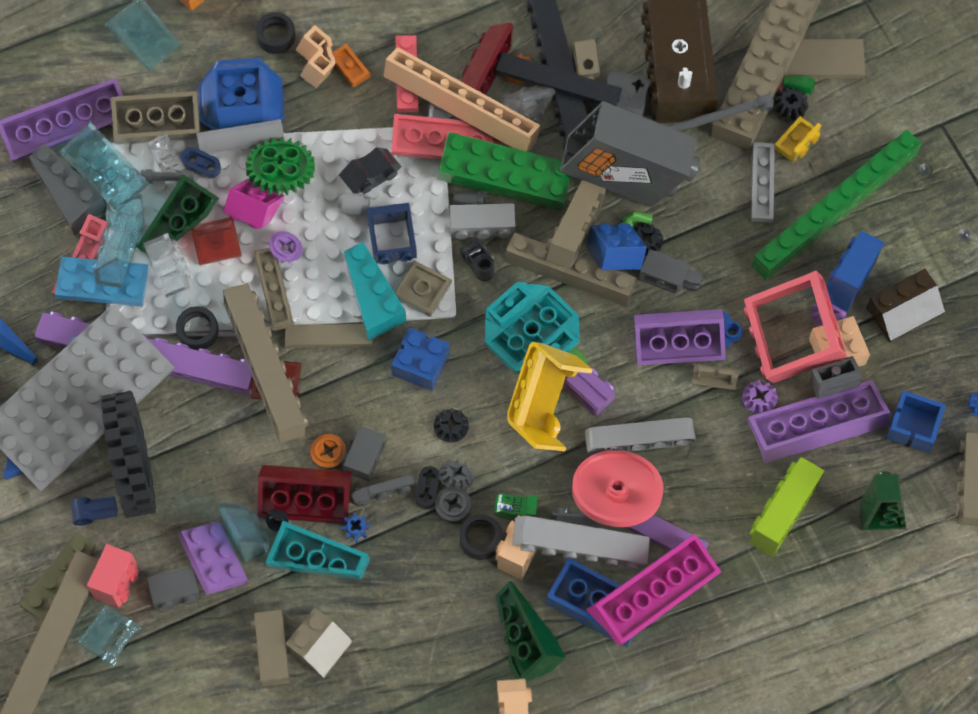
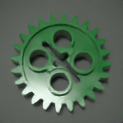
(280, 166)

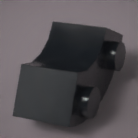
(370, 171)

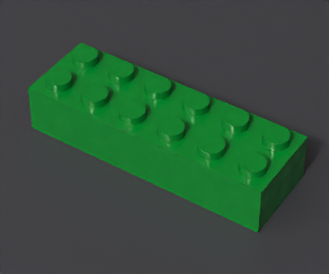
(503, 171)

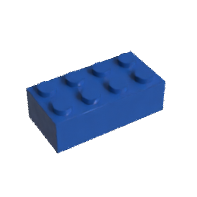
(578, 590)

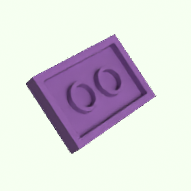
(212, 557)

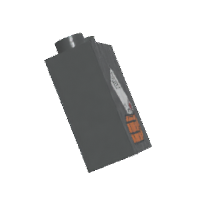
(629, 155)

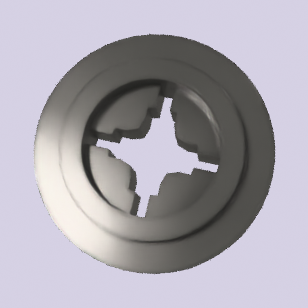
(460, 481)
(450, 495)

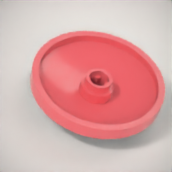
(617, 488)

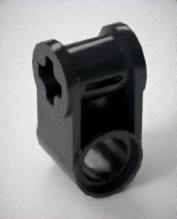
(477, 257)

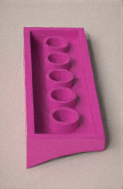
(655, 590)

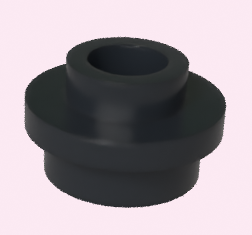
(272, 523)

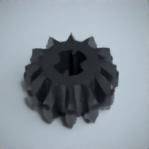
(790, 104)

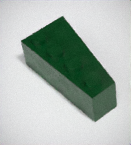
(883, 504)

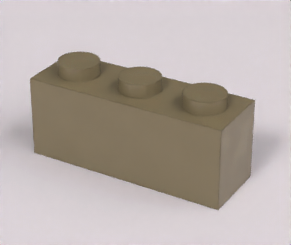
(270, 648)

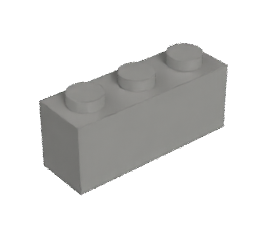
(482, 221)

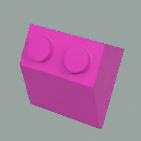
(252, 205)

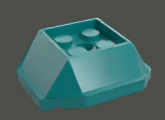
(528, 308)

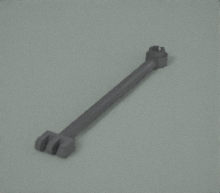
(763, 102)

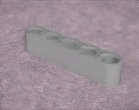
(640, 435)

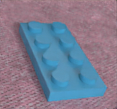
(79, 284)

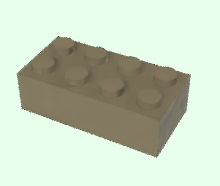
(153, 115)

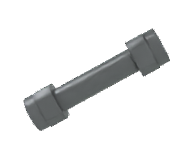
(152, 176)

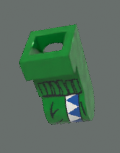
(512, 506)

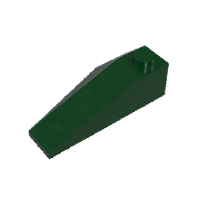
(181, 212)
(530, 642)

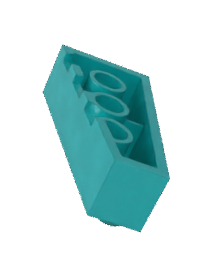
(374, 296)
(314, 554)

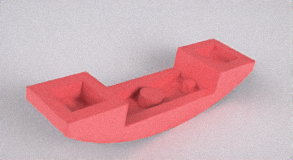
(91, 239)

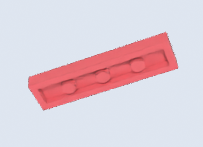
(407, 100)

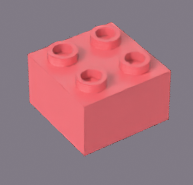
(113, 576)

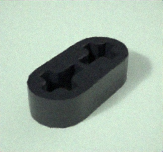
(432, 488)

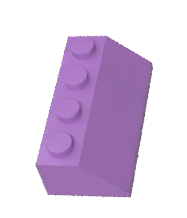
(680, 337)

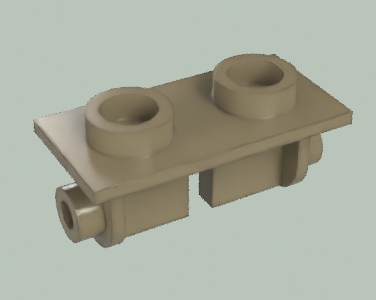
(715, 376)

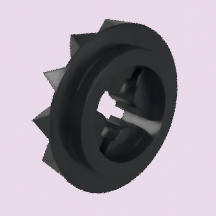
(656, 239)
(443, 431)

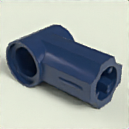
(86, 510)

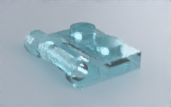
(103, 630)

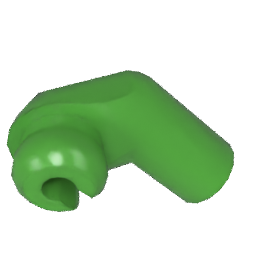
(637, 216)

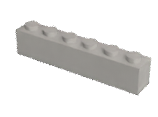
(580, 541)

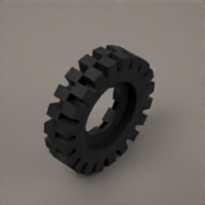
(128, 454)

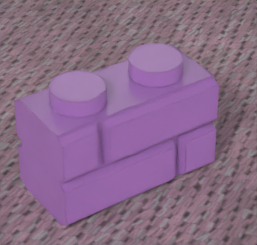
(590, 391)

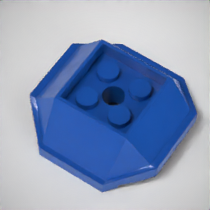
(228, 78)

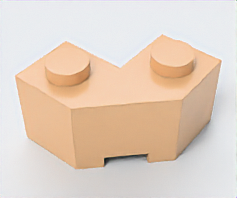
(317, 50)
(513, 696)

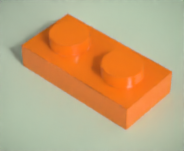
(350, 65)

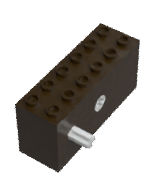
(679, 59)

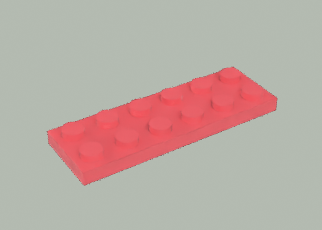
(427, 136)

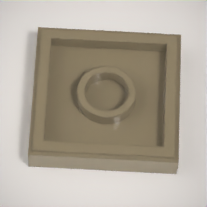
(422, 288)

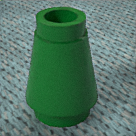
(800, 82)

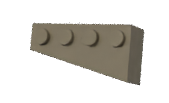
(575, 225)

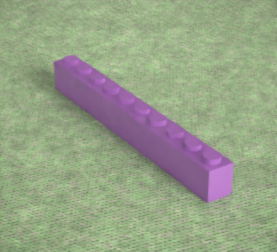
(189, 364)

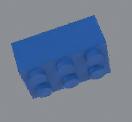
(853, 269)

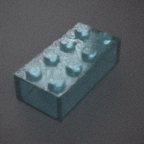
(103, 166)

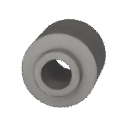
(353, 203)

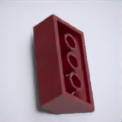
(482, 69)
(304, 493)

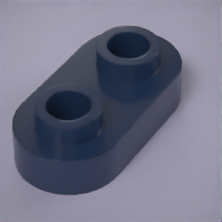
(202, 162)

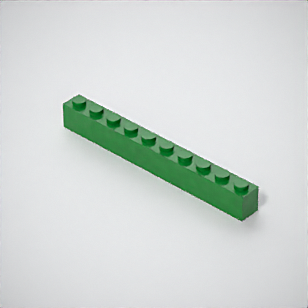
(836, 205)

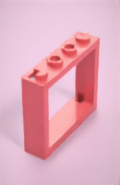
(828, 318)

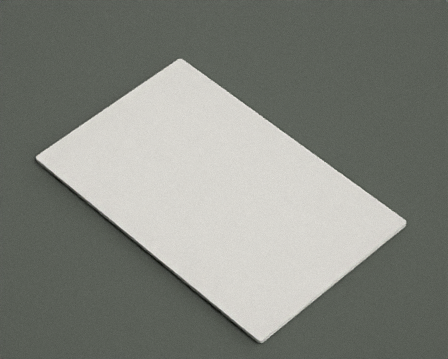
(319, 280)

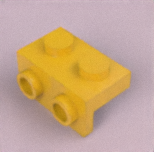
(797, 138)

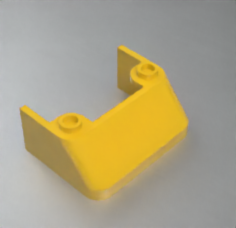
(538, 393)

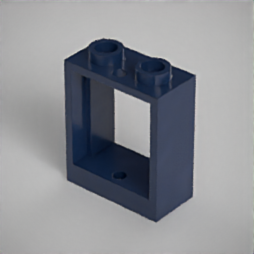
(389, 214)

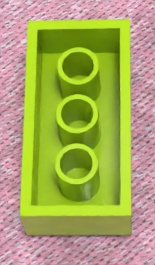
(785, 506)

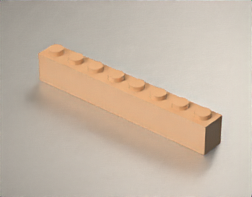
(461, 100)

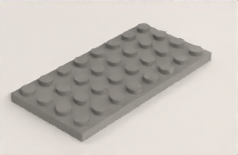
(60, 409)

